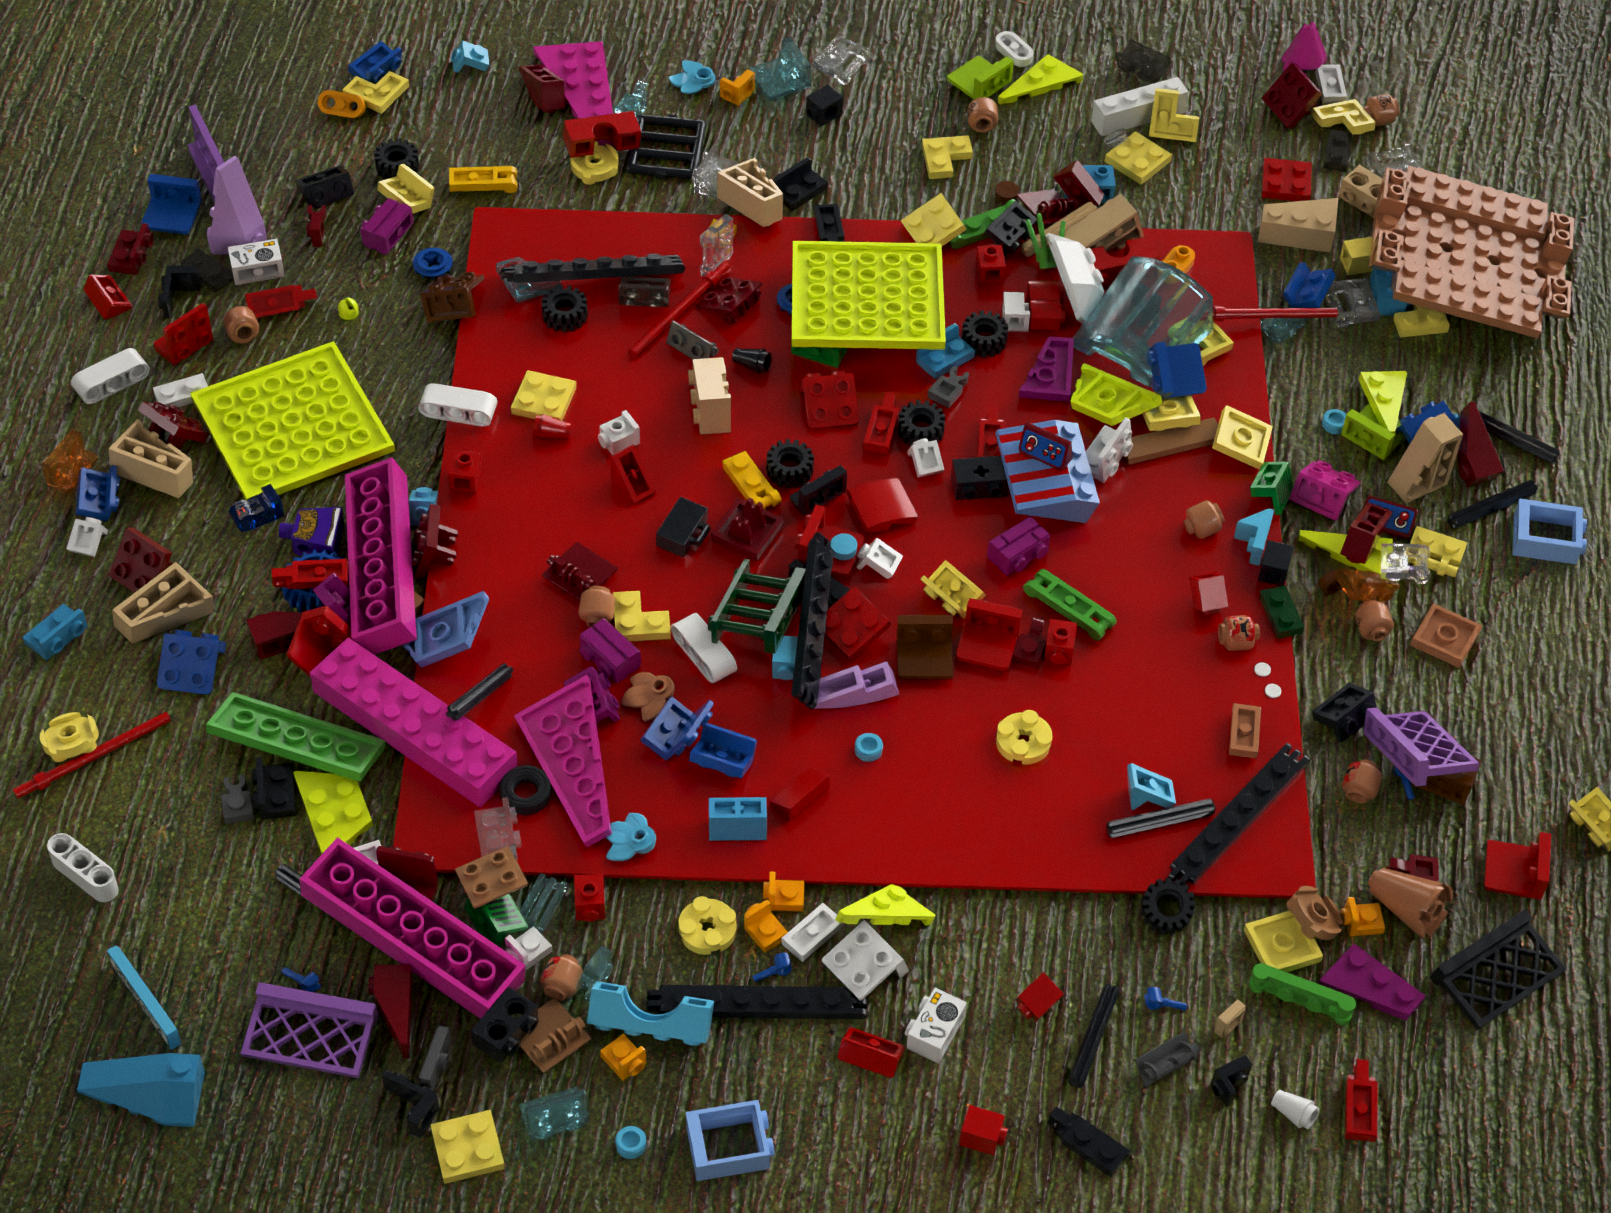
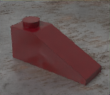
(544, 87)
(1476, 452)
(1365, 533)
(272, 632)
(393, 998)

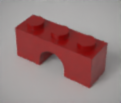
(618, 128)
(1112, 266)

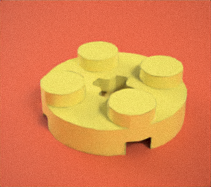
(594, 172)
(1027, 724)
(60, 746)
(711, 911)

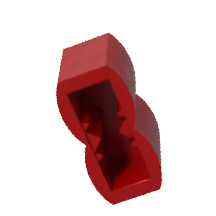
(1045, 305)

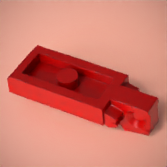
(278, 300)
(882, 425)
(987, 438)
(309, 573)
(1361, 1104)

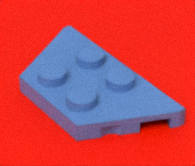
(447, 630)

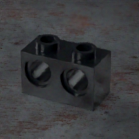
(499, 1022)

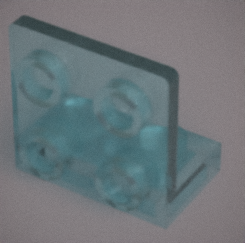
(785, 74)
(555, 1113)

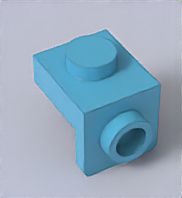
(470, 55)
(419, 503)

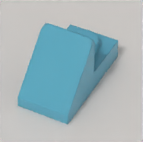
(1255, 531)
(1149, 786)

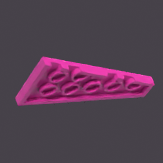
(584, 77)
(568, 748)

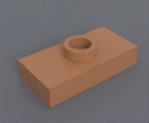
(1244, 730)

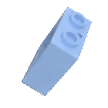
(1547, 548)
(722, 1117)

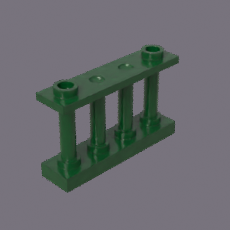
(778, 617)

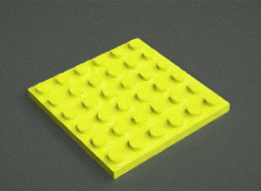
(867, 295)
(292, 422)

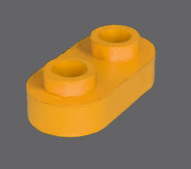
(342, 104)
(1181, 258)

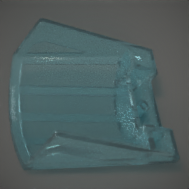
(1145, 307)

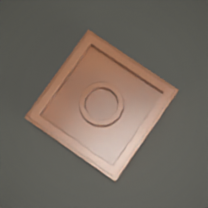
(1446, 635)

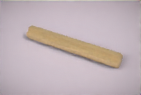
(1071, 219)

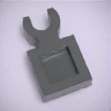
(947, 390)
(237, 802)

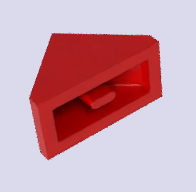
(630, 474)

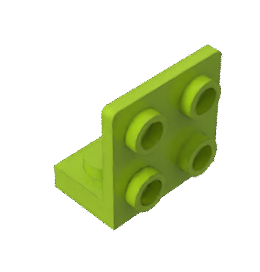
(981, 78)
(1367, 433)

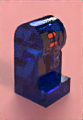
(257, 509)

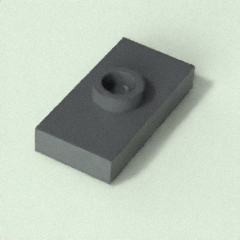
(436, 1058)

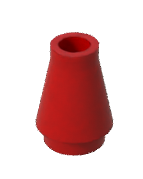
(550, 427)

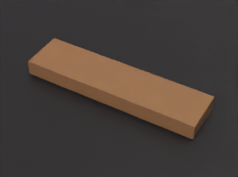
(1172, 441)

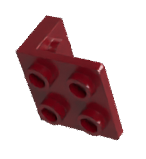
(412, 868)

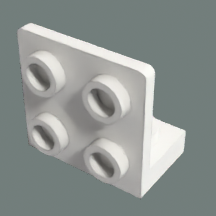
(1109, 449)
(864, 960)

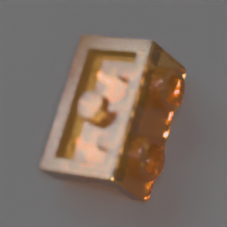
(65, 462)
(1365, 585)

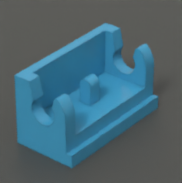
(738, 818)

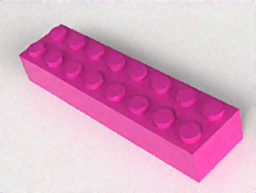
(380, 557)
(413, 721)
(410, 928)

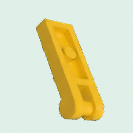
(483, 179)
(751, 480)

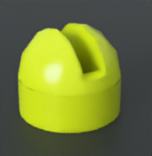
(345, 312)

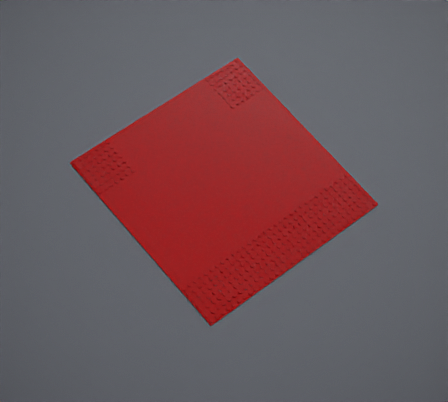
(941, 795)

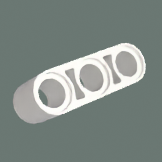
(110, 376)
(457, 404)
(695, 640)
(88, 877)

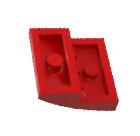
(881, 504)

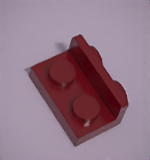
(130, 250)

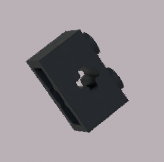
(979, 478)

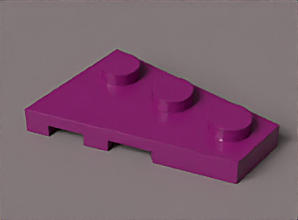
(1052, 372)
(1371, 981)

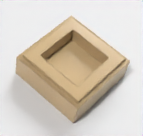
(1230, 1019)

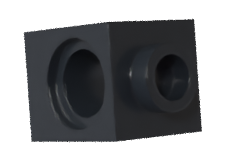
(824, 105)
(1275, 563)

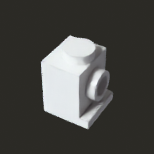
(1015, 311)
(619, 433)

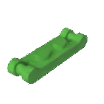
(976, 227)
(1070, 603)
(1303, 992)

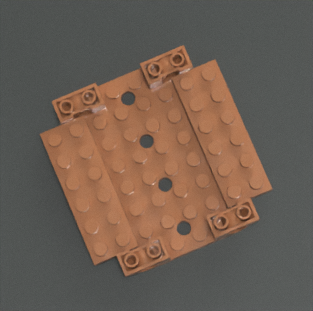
(1476, 225)

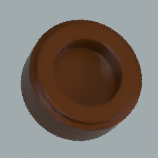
(1006, 191)
(1329, 584)

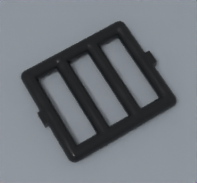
(663, 172)

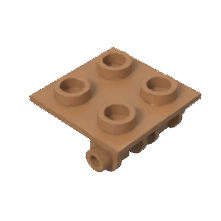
(491, 877)
(554, 1036)

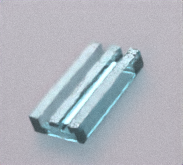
(531, 898)

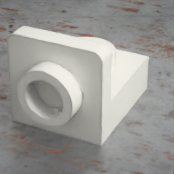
(926, 457)
(86, 536)
(879, 557)
(528, 947)

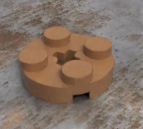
(1315, 915)

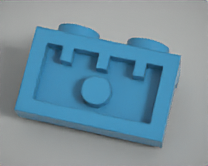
(940, 361)
(56, 631)

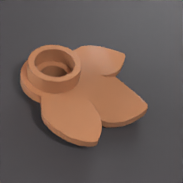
(645, 695)

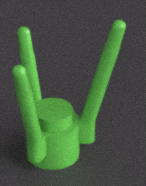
(1044, 254)

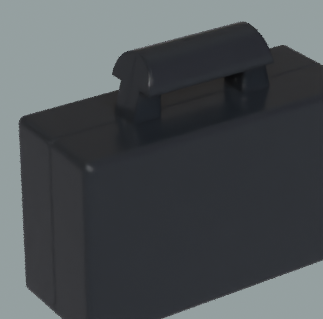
(683, 527)

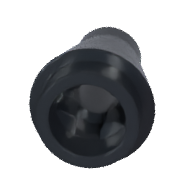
(754, 359)

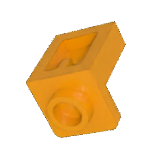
(738, 90)
(784, 894)
(1362, 918)
(763, 926)
(624, 1057)

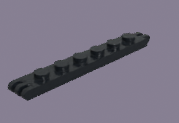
(592, 269)
(812, 621)
(1238, 815)
(764, 1001)

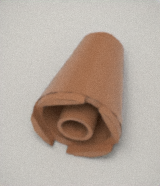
(1412, 899)

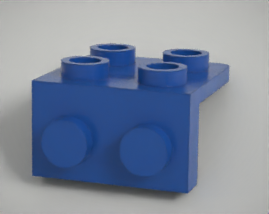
(172, 204)
(1176, 370)
(189, 662)
(675, 728)

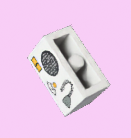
(256, 261)
(935, 1025)

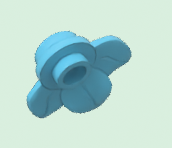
(693, 78)
(627, 838)

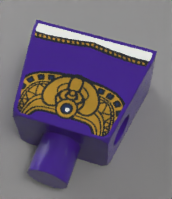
(315, 530)

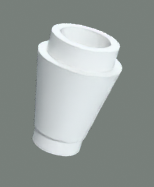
(1297, 1109)

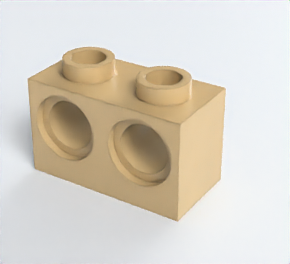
(1361, 189)

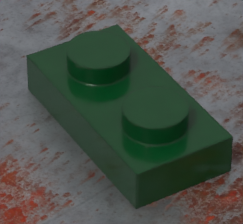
(1281, 612)

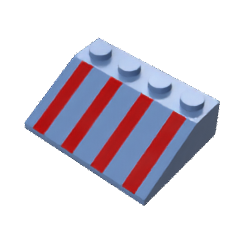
(1043, 489)

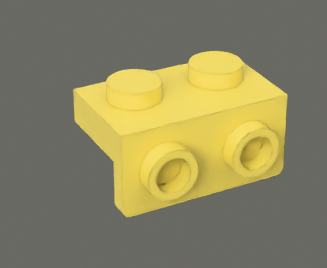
(408, 189)
(951, 588)
(1595, 814)

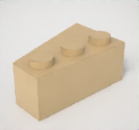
(751, 192)
(1300, 224)
(1107, 226)
(710, 395)
(1427, 459)
(150, 461)
(162, 604)

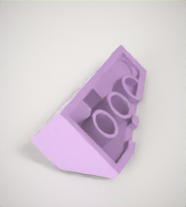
(235, 211)

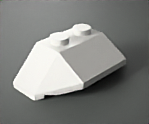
(1078, 274)

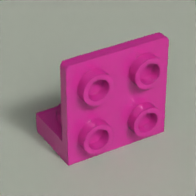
(1323, 489)

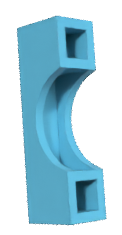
(613, 1008)

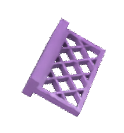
(204, 151)
(1407, 754)
(316, 1005)

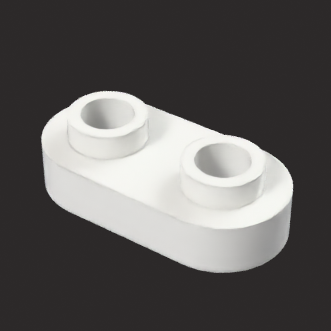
(1015, 48)

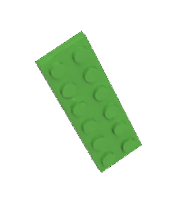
(295, 736)

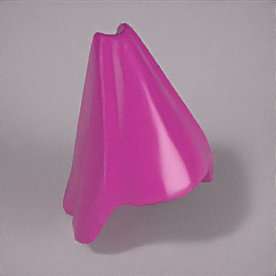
(1305, 49)

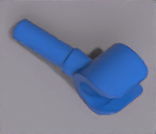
(1406, 782)
(782, 967)
(307, 983)
(1155, 1001)

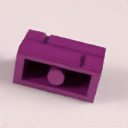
(386, 226)
(1018, 546)
(609, 650)

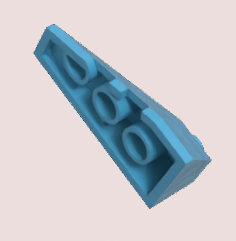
(152, 1085)

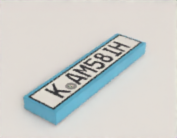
(144, 997)

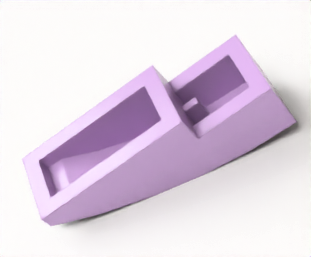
(857, 686)

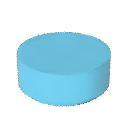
(1333, 421)
(843, 546)
(868, 747)
(630, 1142)

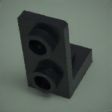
(177, 278)
(424, 1099)

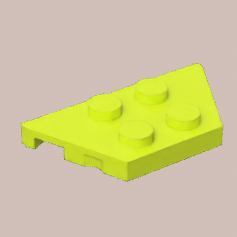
(1110, 397)
(333, 807)

